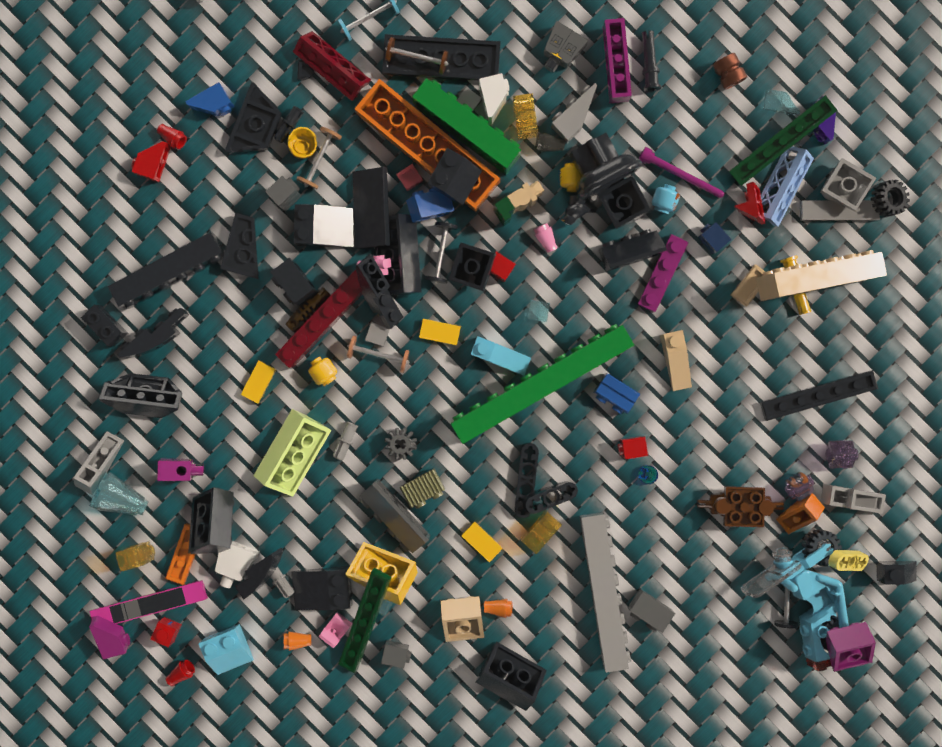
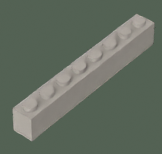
(604, 592)

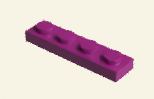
(662, 273)

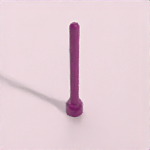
(647, 156)

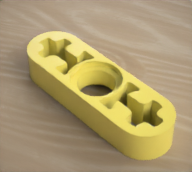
(848, 560)

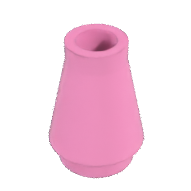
(545, 236)

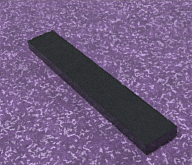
(818, 395)

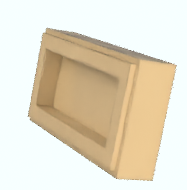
(748, 286)

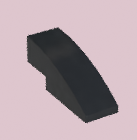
(259, 574)

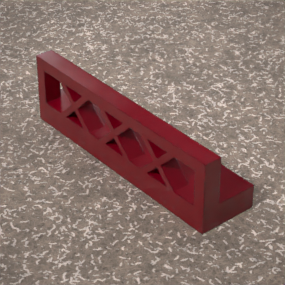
(331, 65)

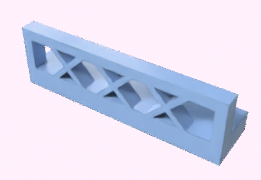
(787, 185)

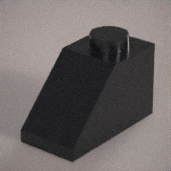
(896, 572)

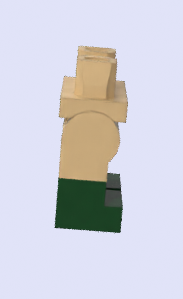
(517, 201)

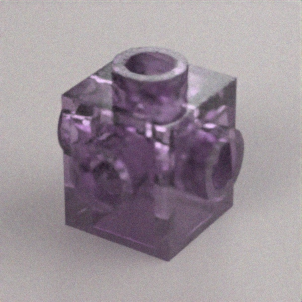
(841, 454)

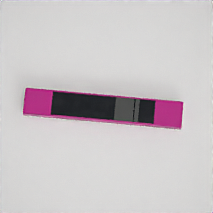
(152, 603)

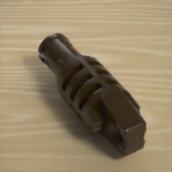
(306, 310)

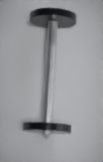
(446, 226)
(786, 623)

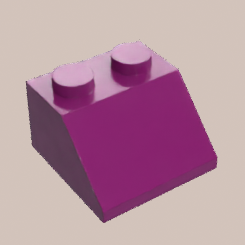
(850, 646)

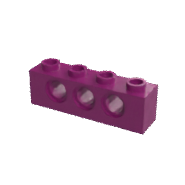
(617, 60)

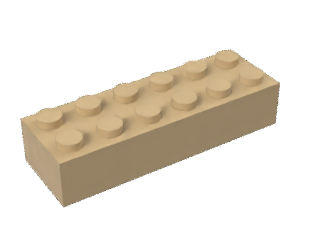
(820, 275)

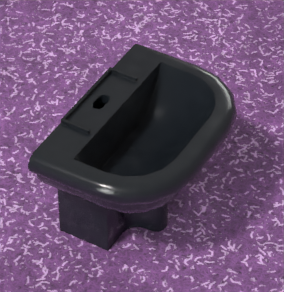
(600, 166)

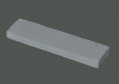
(836, 212)

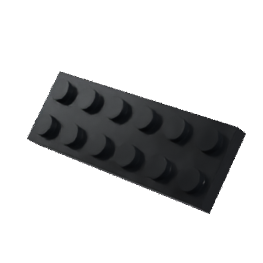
(465, 59)

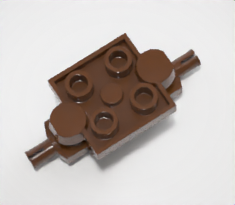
(741, 506)

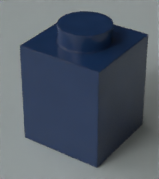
(714, 237)

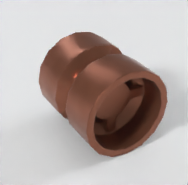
(729, 71)

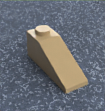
(676, 359)

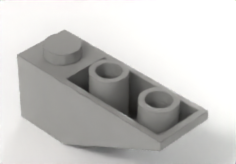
(571, 120)

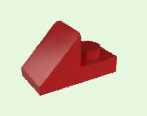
(753, 207)

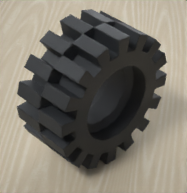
(898, 194)

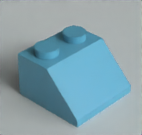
(226, 650)

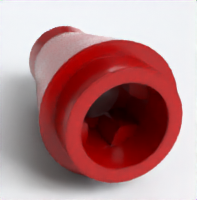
(172, 136)
(181, 672)

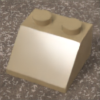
(462, 619)

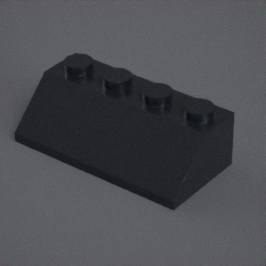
(404, 255)

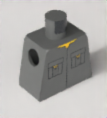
(563, 47)

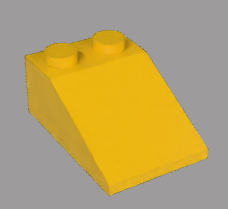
(399, 568)

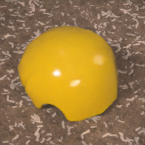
(302, 142)

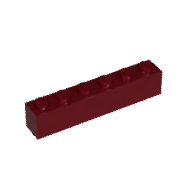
(320, 322)

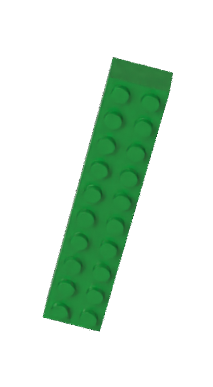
(543, 383)

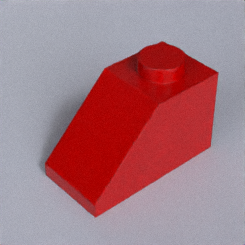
(151, 161)

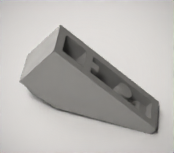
(98, 463)

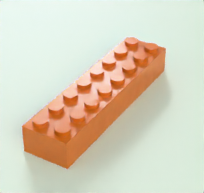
(418, 137)

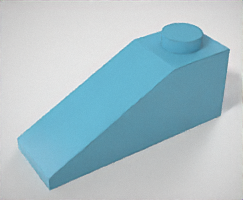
(500, 356)

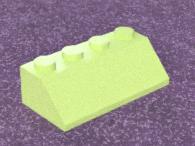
(292, 453)

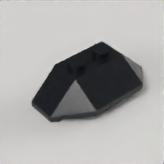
(142, 395)

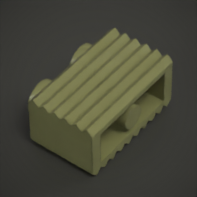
(423, 488)

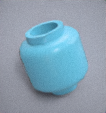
(665, 199)

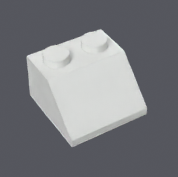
(493, 95)

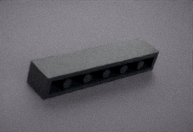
(167, 270)

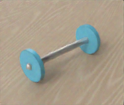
(392, 3)

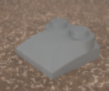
(847, 185)

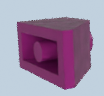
(109, 637)

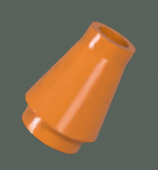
(499, 607)
(296, 640)

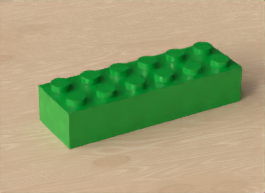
(466, 126)

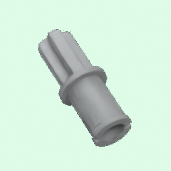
(345, 441)
(281, 583)

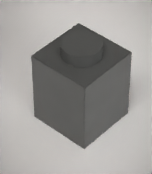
(396, 654)

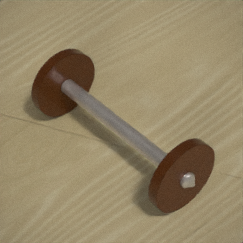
(390, 50)

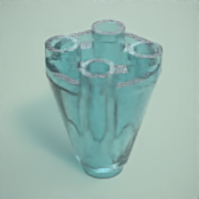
(117, 497)

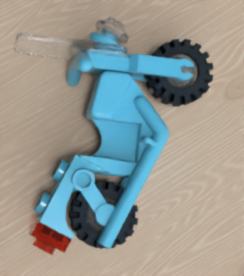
(820, 591)

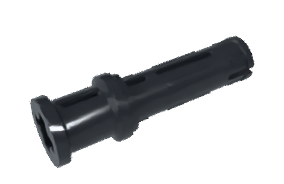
(651, 70)

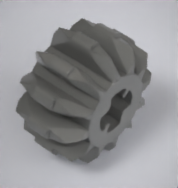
(401, 450)

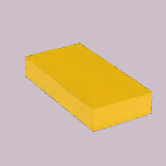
(439, 332)
(258, 382)
(482, 541)

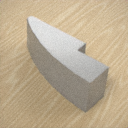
(852, 498)

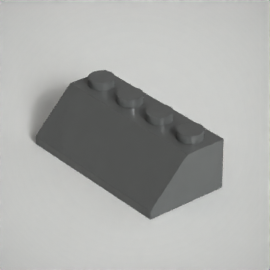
(395, 516)

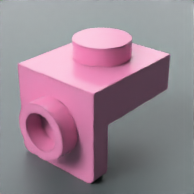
(335, 630)

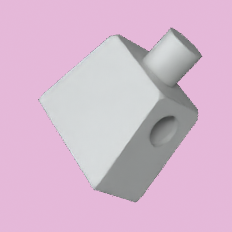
(234, 562)

